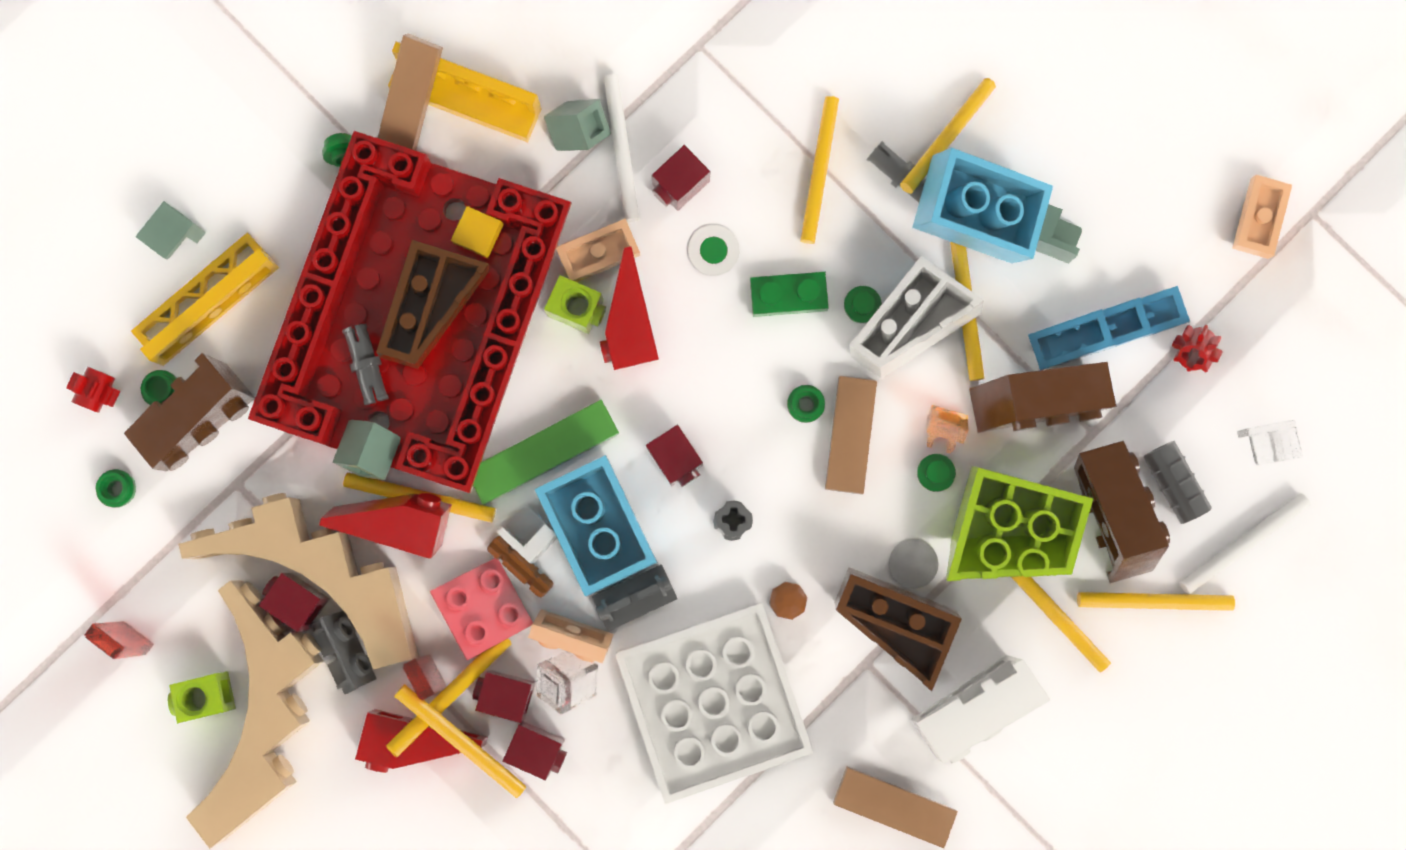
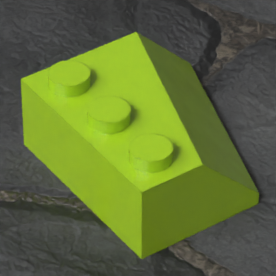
(1015, 528)

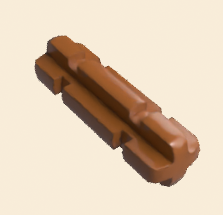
(520, 567)

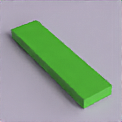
(544, 451)

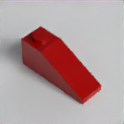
(628, 325)
(402, 522)
(383, 726)

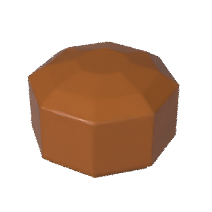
(788, 600)

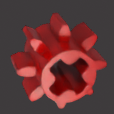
(1197, 348)
(93, 389)

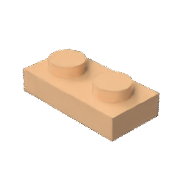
(1262, 216)
(596, 251)
(572, 636)

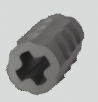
(1177, 482)
(741, 513)

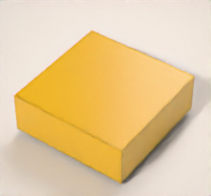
(477, 232)

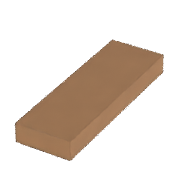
(410, 91)
(851, 435)
(895, 807)

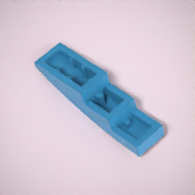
(1109, 328)

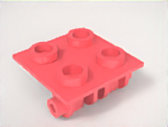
(481, 608)

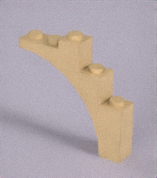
(280, 535)
(272, 717)

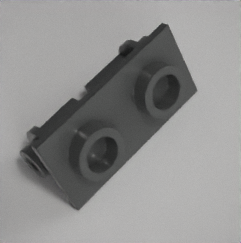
(634, 597)
(338, 636)

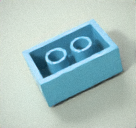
(982, 206)
(596, 526)

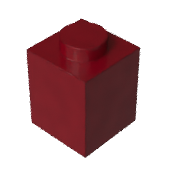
(679, 178)
(675, 457)
(293, 601)
(503, 695)
(535, 751)

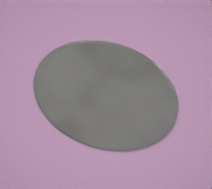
(913, 563)

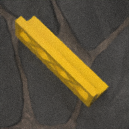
(483, 99)
(210, 304)

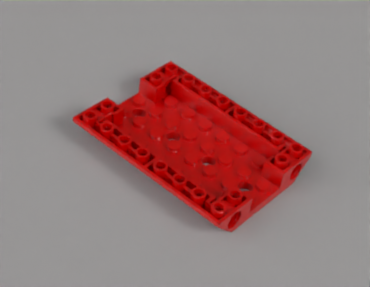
(350, 279)

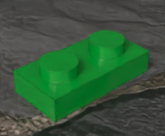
(789, 294)

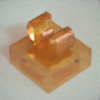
(947, 425)

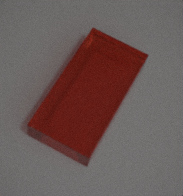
(118, 639)
(424, 676)

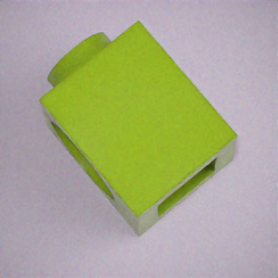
(568, 290)
(217, 693)

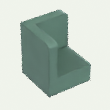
(577, 125)
(168, 230)
(1058, 236)
(367, 449)

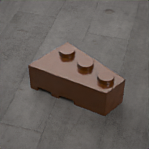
(426, 301)
(1043, 396)
(190, 414)
(1122, 510)
(900, 622)

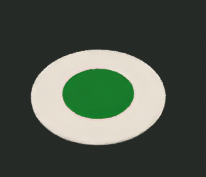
(713, 250)

